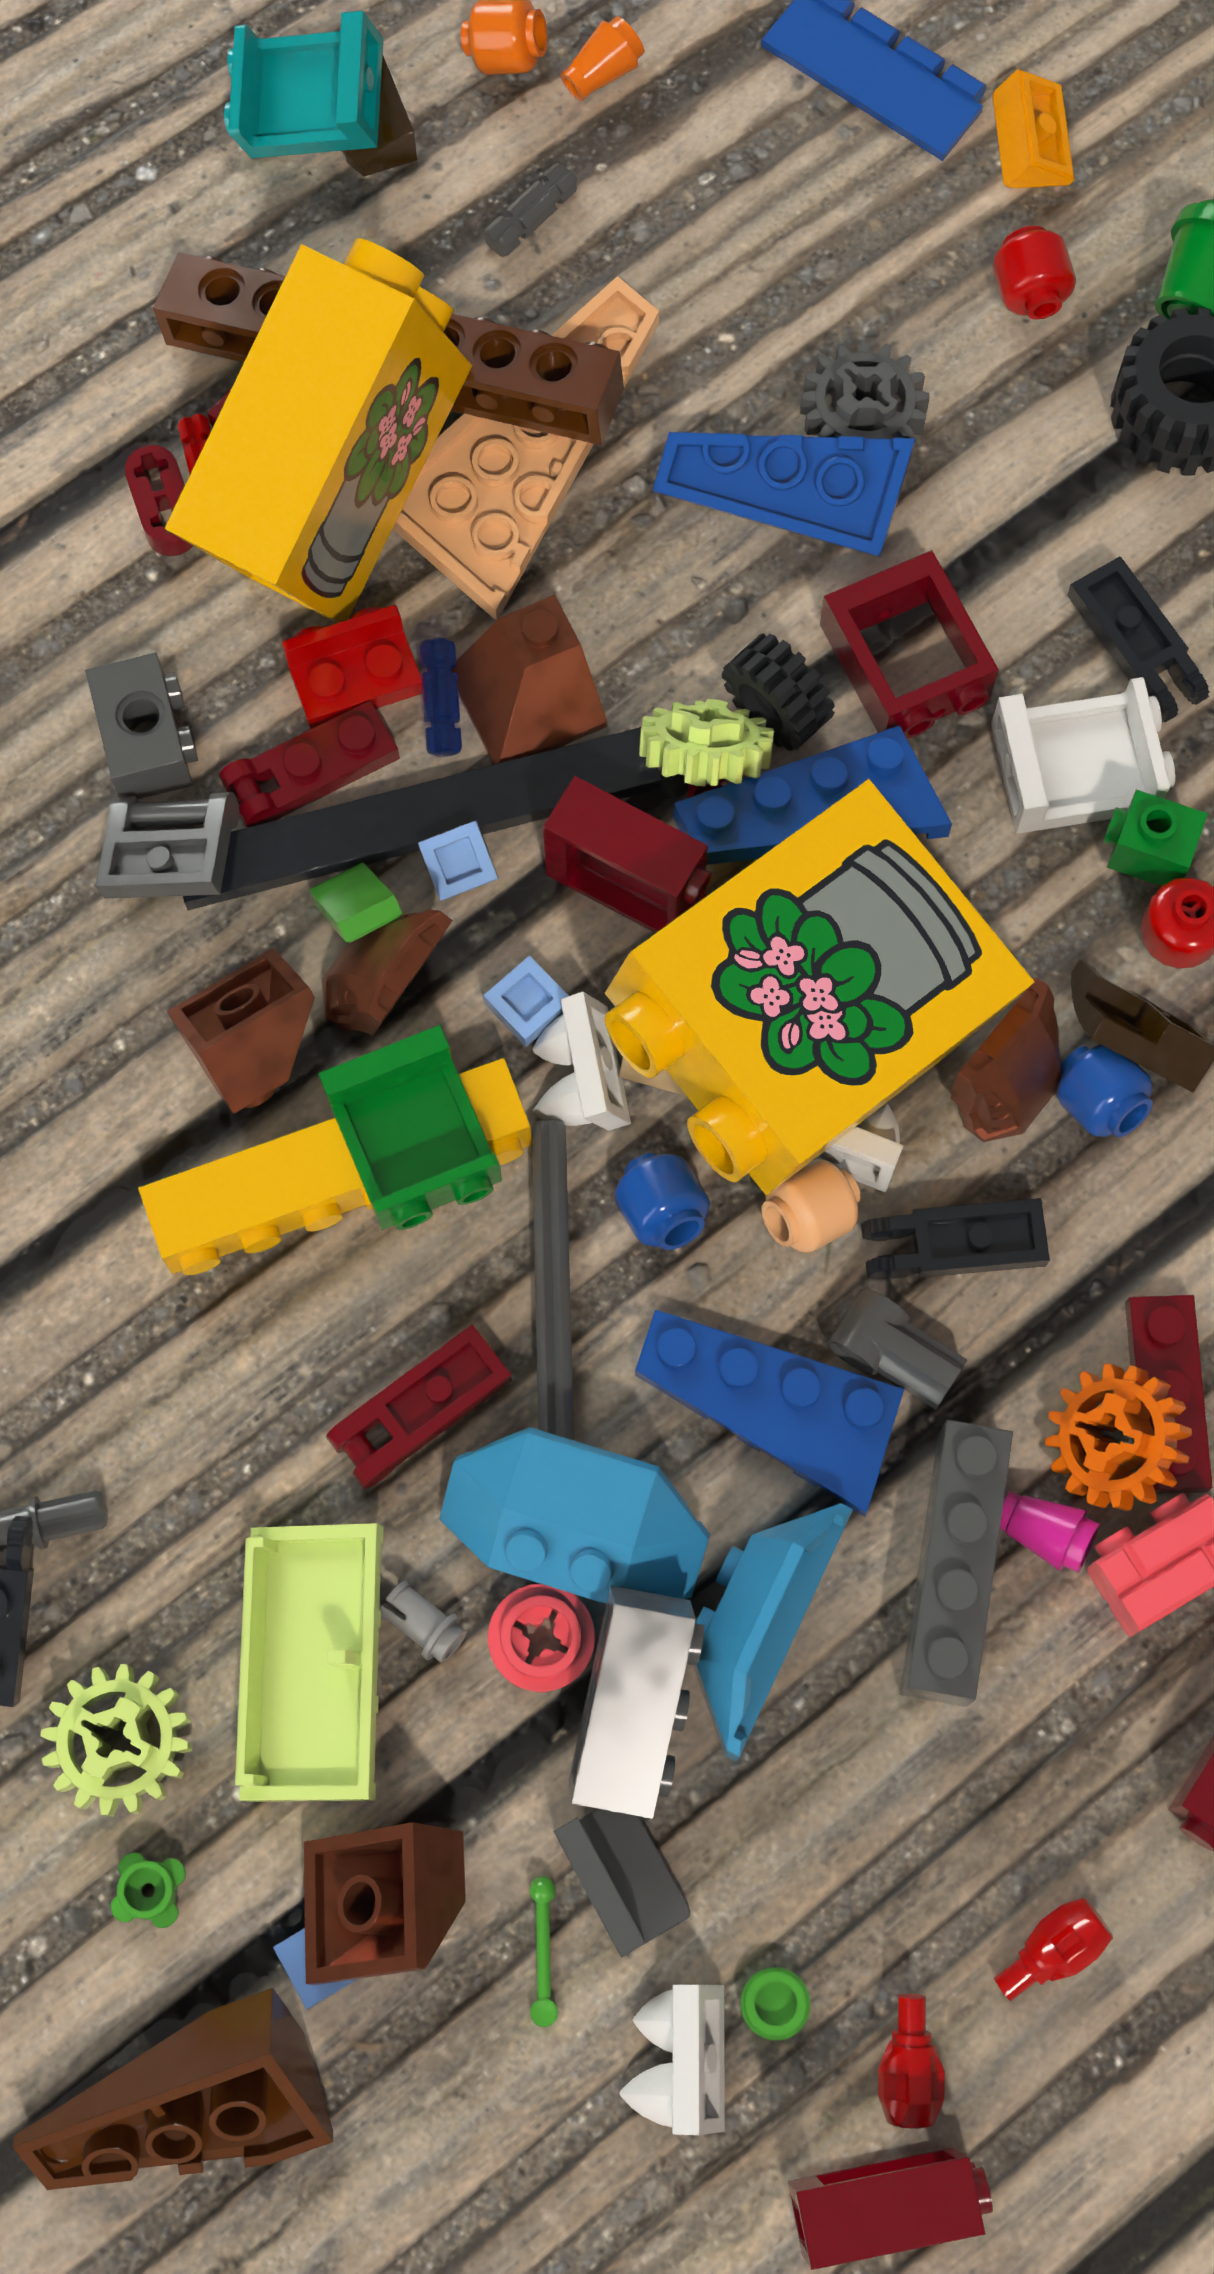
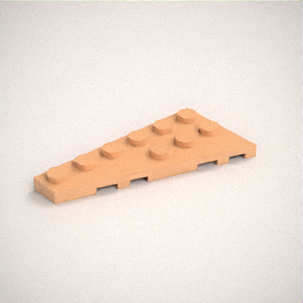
(499, 484)

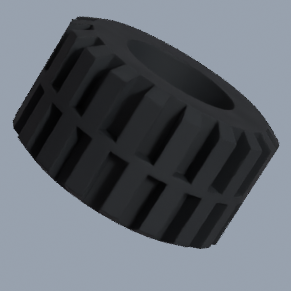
(1149, 414)

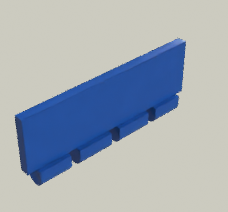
(863, 69)

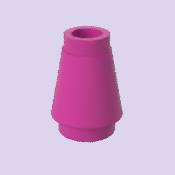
(1049, 1530)

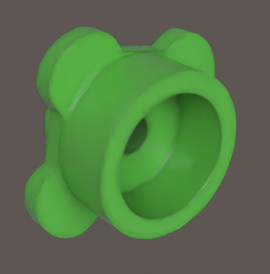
(136, 1873)

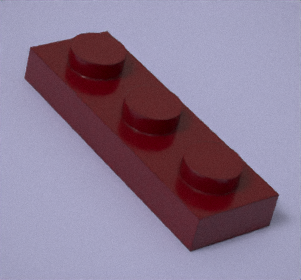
(1167, 1346)

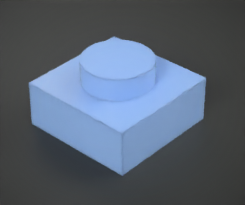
(458, 860)
(526, 1000)

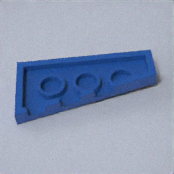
(805, 485)
(763, 811)
(793, 1408)

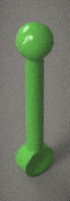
(543, 2010)

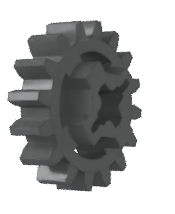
(864, 395)

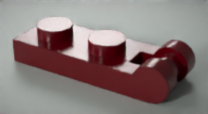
(311, 765)
(420, 1405)

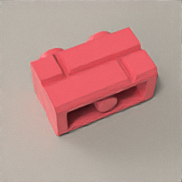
(1160, 1567)

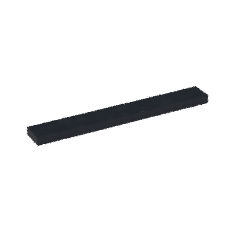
(400, 819)

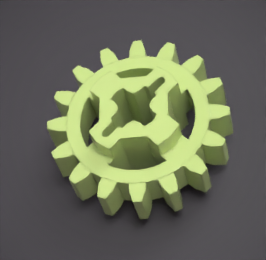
(706, 742)
(131, 1712)

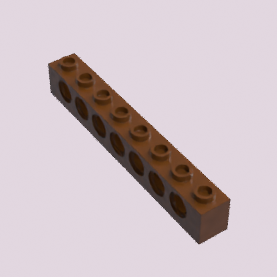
(514, 375)

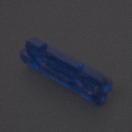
(440, 697)

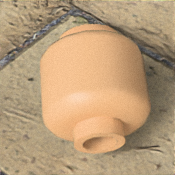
(812, 1207)

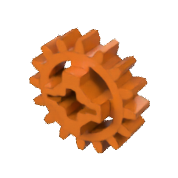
(1108, 1466)

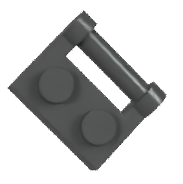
(166, 860)

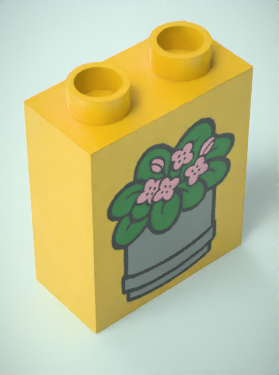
(325, 428)
(811, 989)

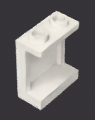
(1080, 757)

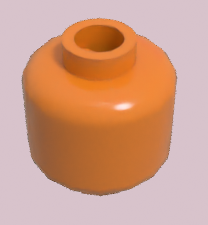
(504, 36)

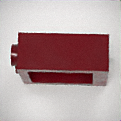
(888, 595)
(623, 857)
(889, 2207)

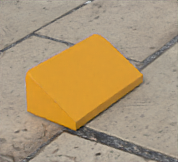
(1032, 132)

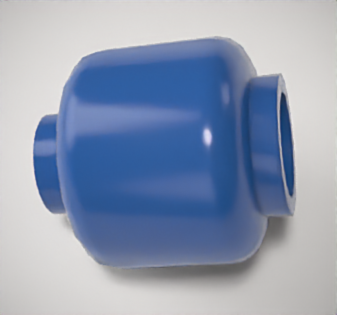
(1104, 1091)
(662, 1200)

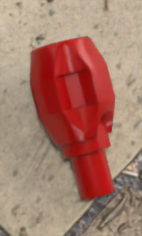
(1057, 1948)
(910, 2070)

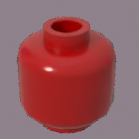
(1034, 272)
(1180, 923)

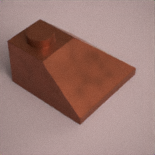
(529, 684)
(247, 1028)
(380, 1900)

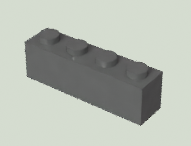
(956, 1564)

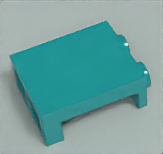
(306, 90)

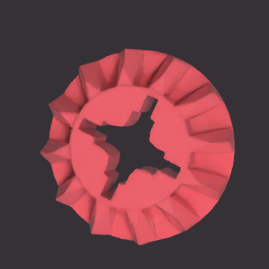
(531, 1607)

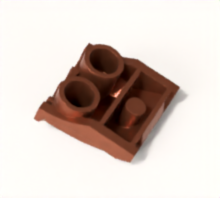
(378, 968)
(1012, 1069)

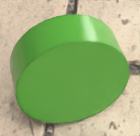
(775, 2003)

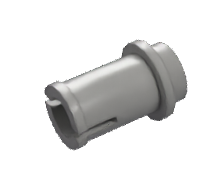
(423, 1623)

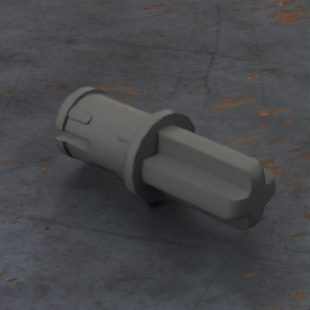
(58, 1517)

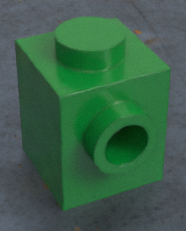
(1154, 838)

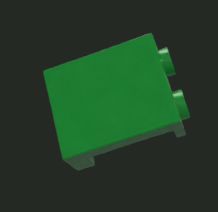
(411, 1129)

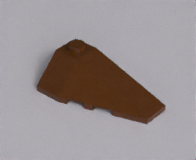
(208, 2092)

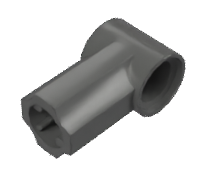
(880, 1339)

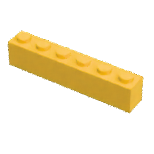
(297, 1182)

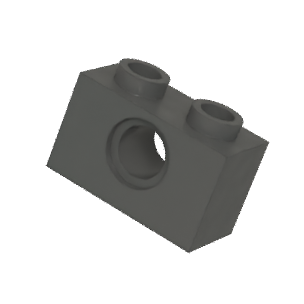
(122, 699)

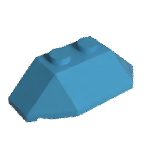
(574, 1517)
(760, 1616)

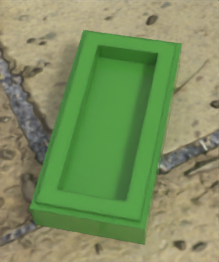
(355, 902)

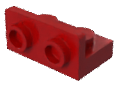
(352, 664)

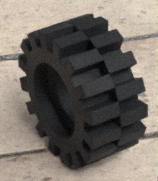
(779, 689)

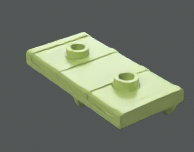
(309, 1664)

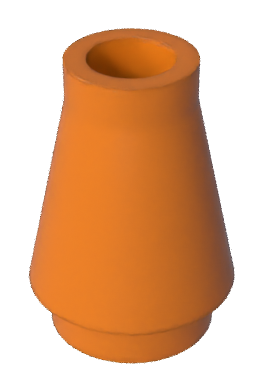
(603, 58)

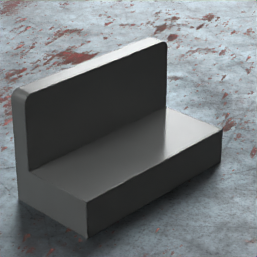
(623, 1877)

